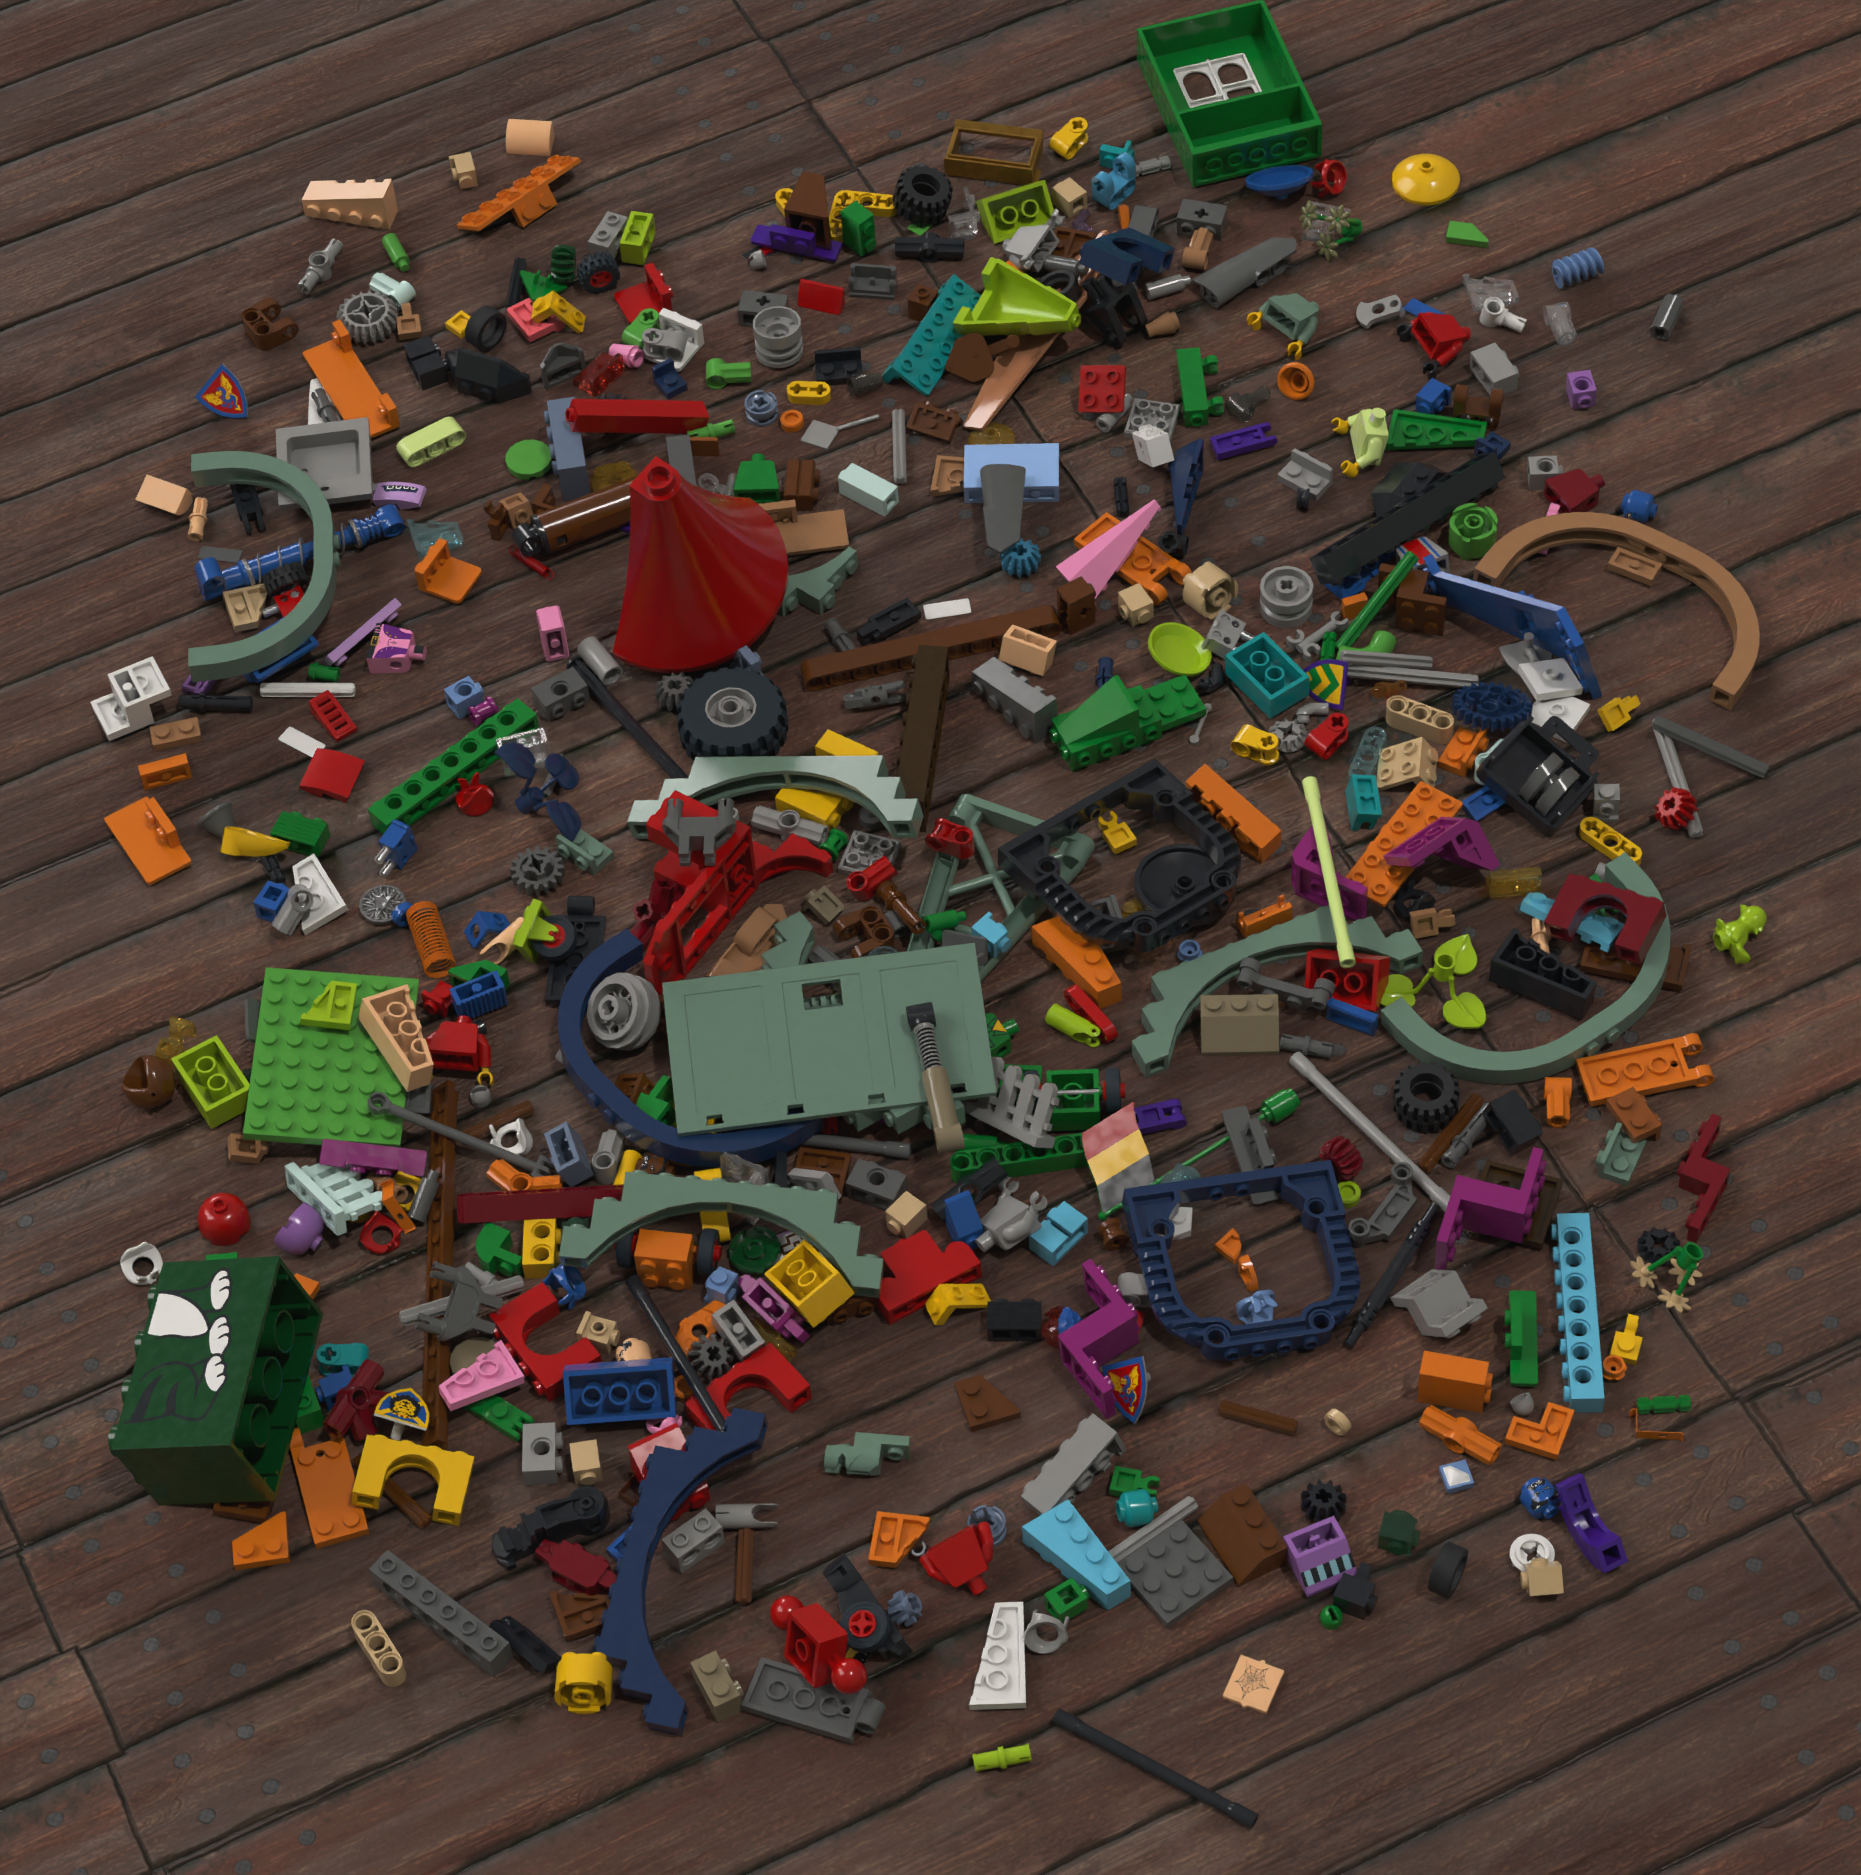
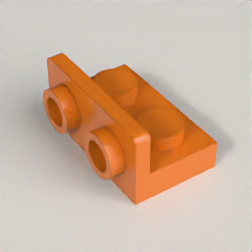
(1462, 751)

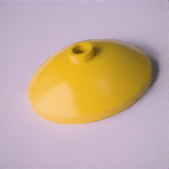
(1425, 179)

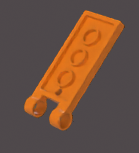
(1141, 562)
(1644, 1068)
(327, 1490)

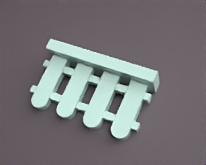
(332, 1204)

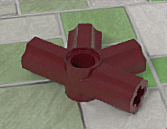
(650, 911)
(358, 1413)

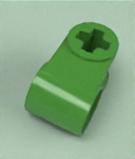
(633, 333)

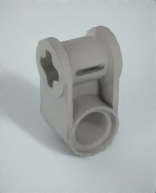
(665, 344)
(1133, 1289)

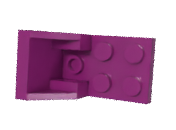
(1450, 839)
(1309, 881)

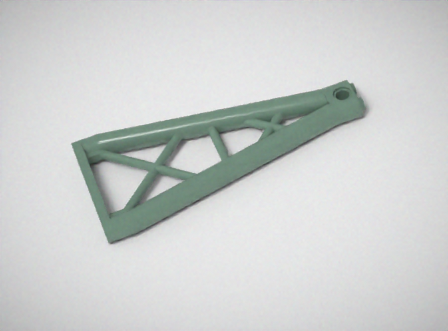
(969, 812)

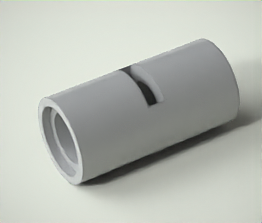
(600, 661)

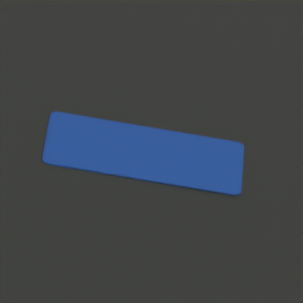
(1416, 307)

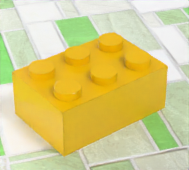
(809, 1283)

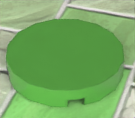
(528, 459)

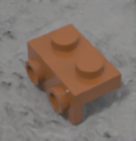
(1634, 1115)

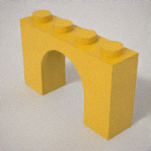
(823, 806)
(385, 1456)

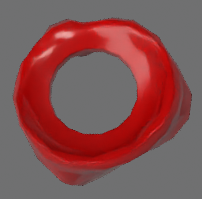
(1330, 171)
(474, 802)
(377, 1220)

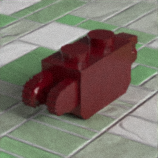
(576, 1568)

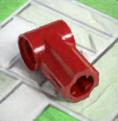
(871, 878)

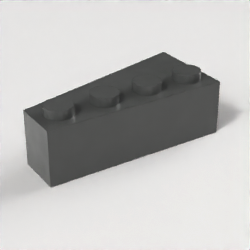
(1015, 698)

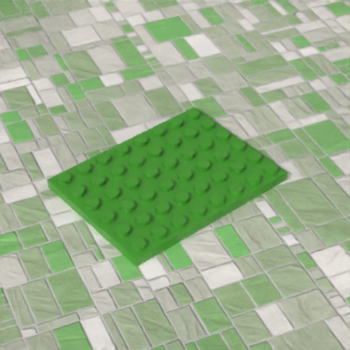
(319, 1079)

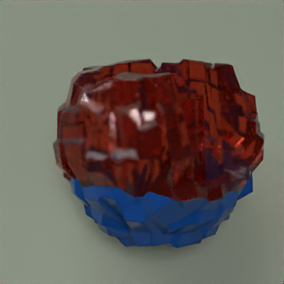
(1060, 1320)

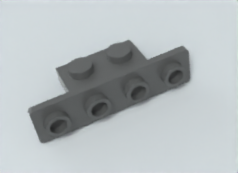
(1250, 1147)

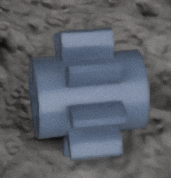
(904, 1608)

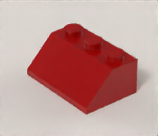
(1358, 985)

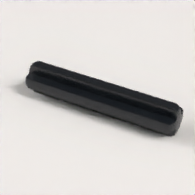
(516, 282)

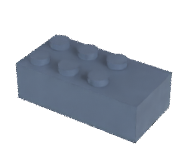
(567, 451)

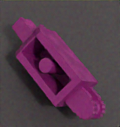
(773, 1307)

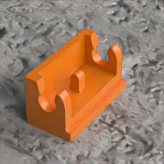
(1264, 918)

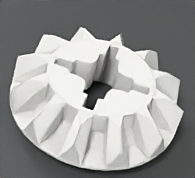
(1527, 1544)

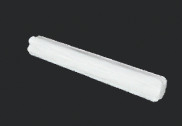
(271, 689)

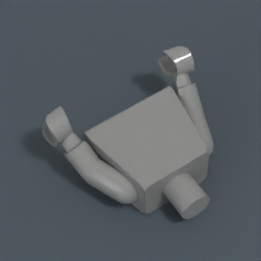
(1033, 244)
(1010, 1219)

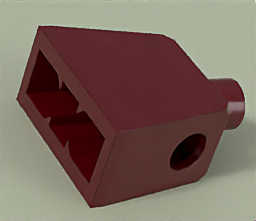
(1574, 491)

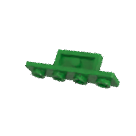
(1522, 1338)

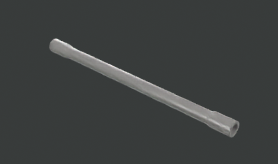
(1309, 1071)

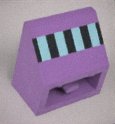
(1319, 1555)

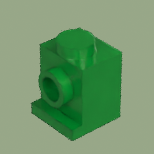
(1069, 1593)

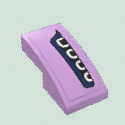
(400, 493)

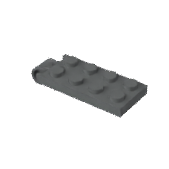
(787, 1697)

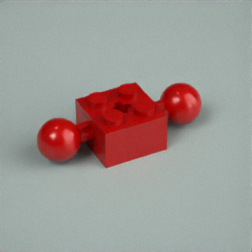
(817, 1645)

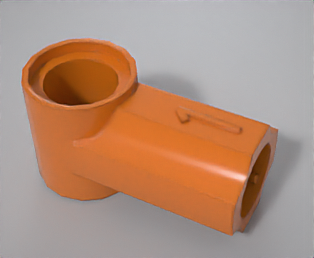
(1557, 1096)

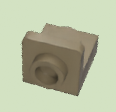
(823, 904)

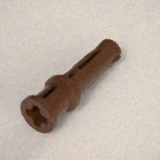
(897, 901)

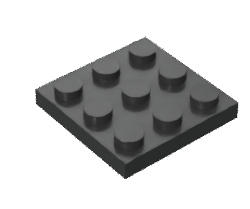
(1175, 1573)

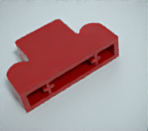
(917, 1268)

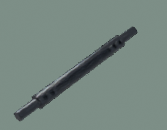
(1391, 1276)

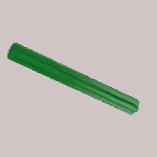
(1378, 600)

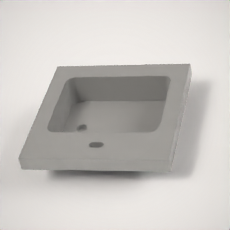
(333, 456)

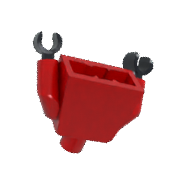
(1439, 337)
(961, 1556)

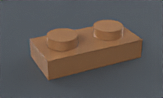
(1634, 566)
(175, 734)

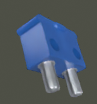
(396, 847)

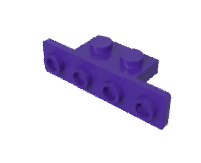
(793, 241)

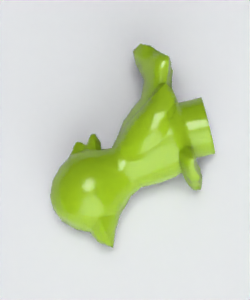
(1735, 933)

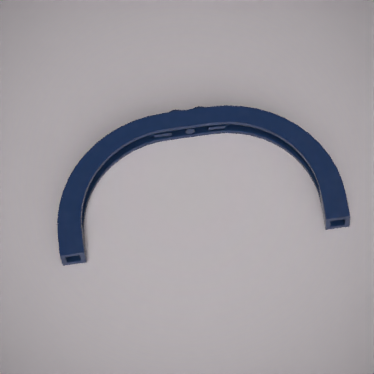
(617, 1109)

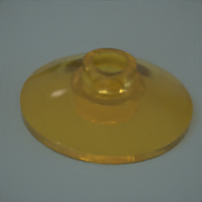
(993, 434)

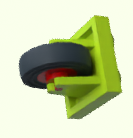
(544, 934)

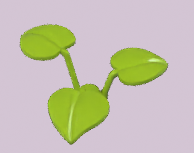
(1451, 958)

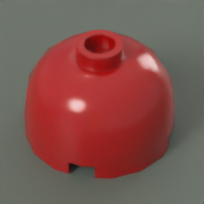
(223, 1219)

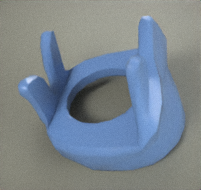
(1257, 1307)

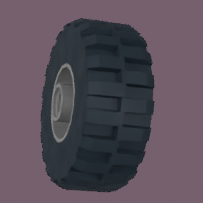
(732, 715)

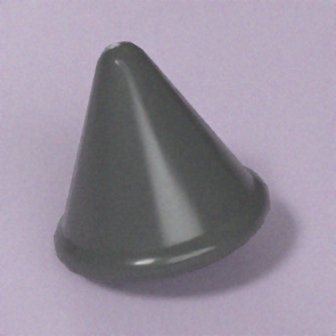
(217, 819)

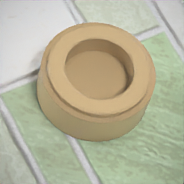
(1337, 1422)

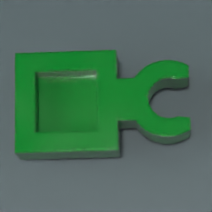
(1131, 1479)

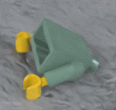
(1291, 316)

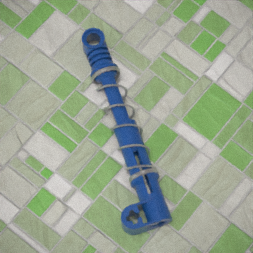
(245, 573)

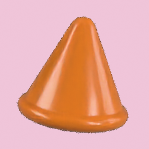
(1295, 381)

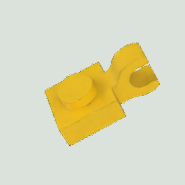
(1616, 711)
(1627, 1344)

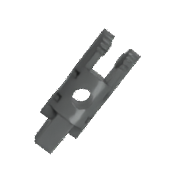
(864, 697)

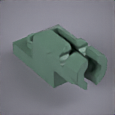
(866, 1454)

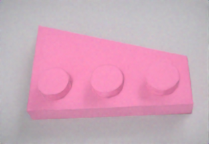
(484, 1378)

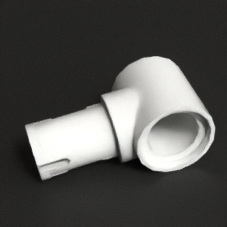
(1495, 314)

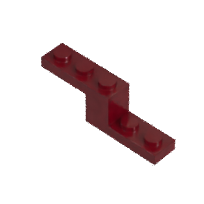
(1703, 1177)

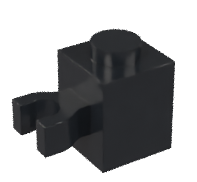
(1355, 1593)

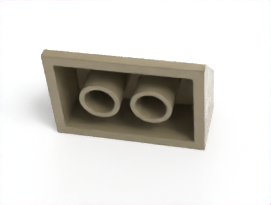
(1239, 1024)

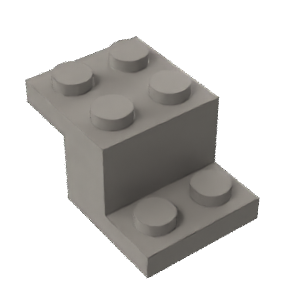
(1439, 1303)

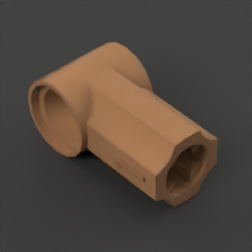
(1197, 253)

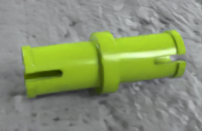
(1002, 1757)

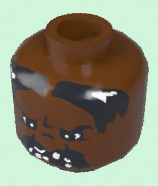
(654, 1164)

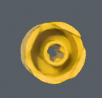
(583, 1682)

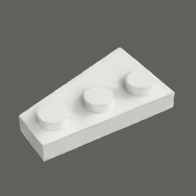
(326, 898)

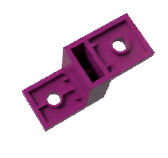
(1490, 1209)
(1099, 1338)

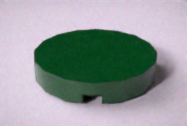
(755, 1251)

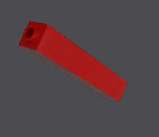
(636, 416)

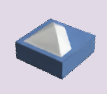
(1456, 1476)

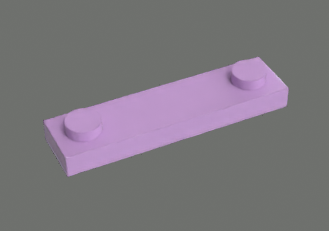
(338, 655)

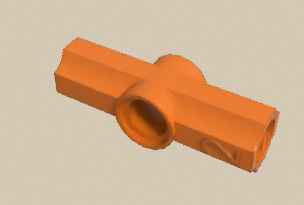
(1460, 1435)

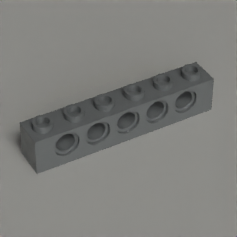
(441, 1613)

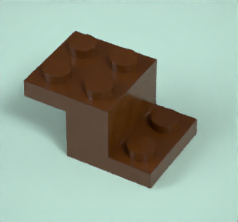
(1414, 606)

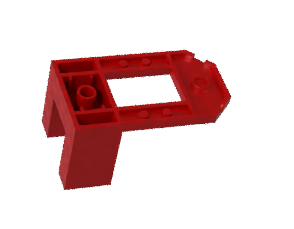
(716, 889)

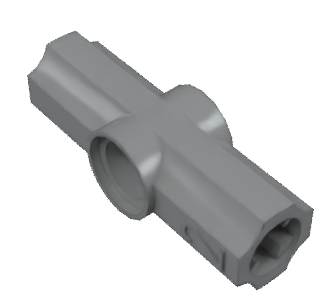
(789, 822)

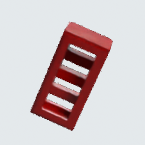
(326, 702)

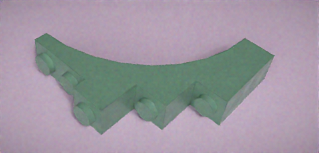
(818, 586)

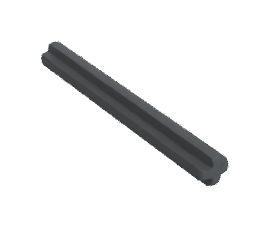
(1710, 746)

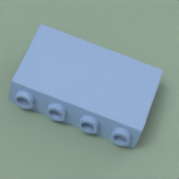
(1038, 459)

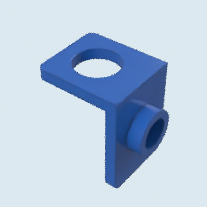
(487, 923)

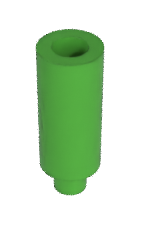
(396, 251)

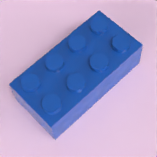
(620, 1391)

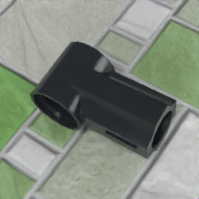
(1174, 543)

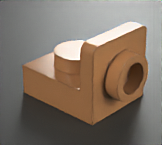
(518, 509)

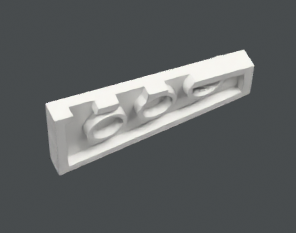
(1002, 1666)

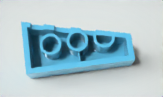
(1073, 1548)

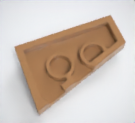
(948, 475)

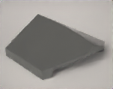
(561, 364)

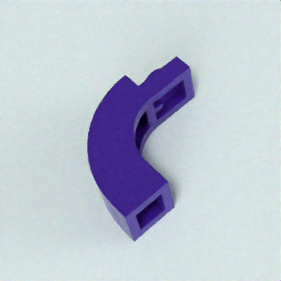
(1589, 1532)

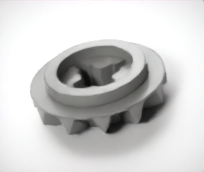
(1292, 742)

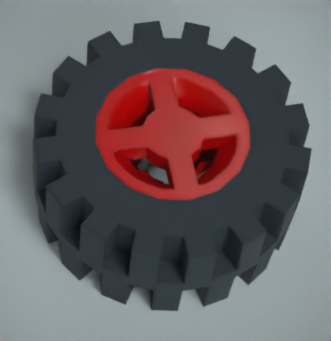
(598, 273)

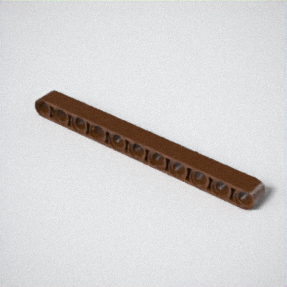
(897, 654)

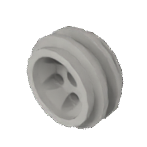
(634, 1015)

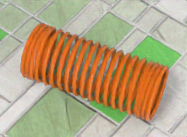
(426, 925)

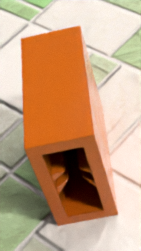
(1454, 1382)

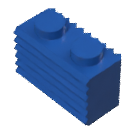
(479, 995)

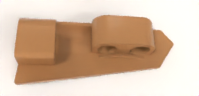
(750, 942)

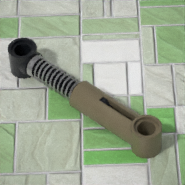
(935, 1079)

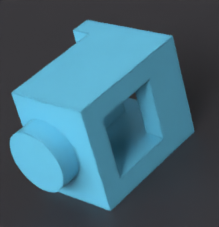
(994, 932)

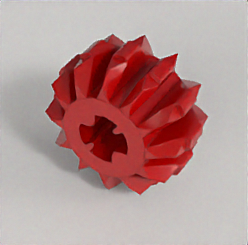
(1676, 808)

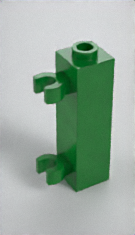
(1192, 386)

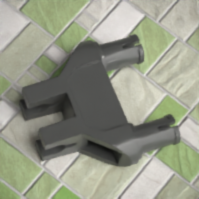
(699, 832)
(461, 1307)

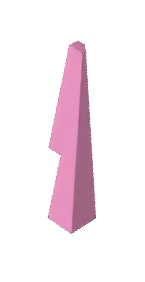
(1109, 551)

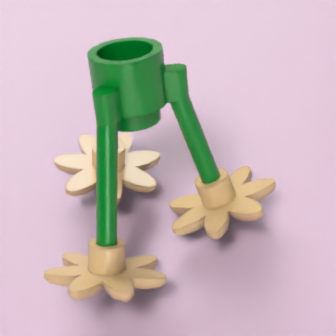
(1685, 1268)

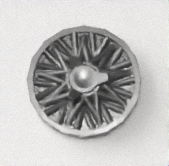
(379, 903)

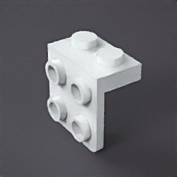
(691, 328)

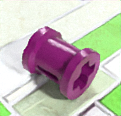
(482, 711)

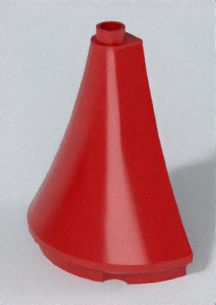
(698, 574)

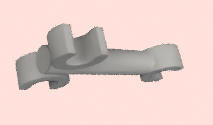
(1309, 644)

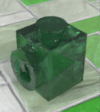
(1398, 1533)

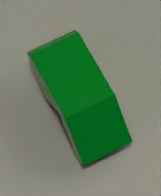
(467, 972)

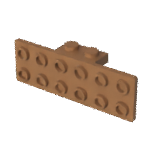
(808, 531)

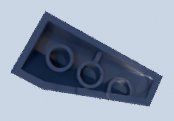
(1185, 479)

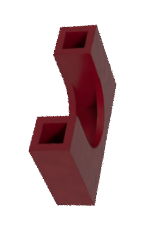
(1582, 896)

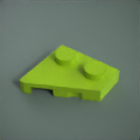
(333, 1007)

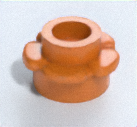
(1616, 1362)

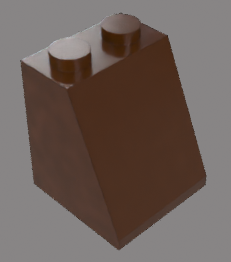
(809, 209)

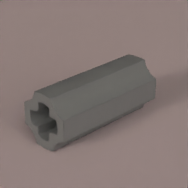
(1666, 317)

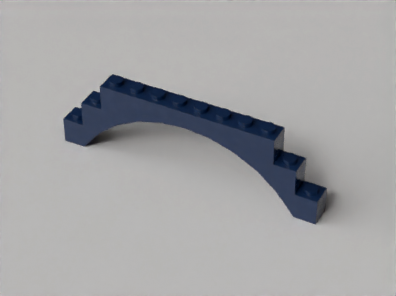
(669, 1482)

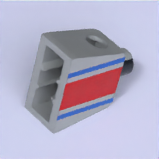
(1421, 548)

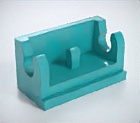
(1363, 801)

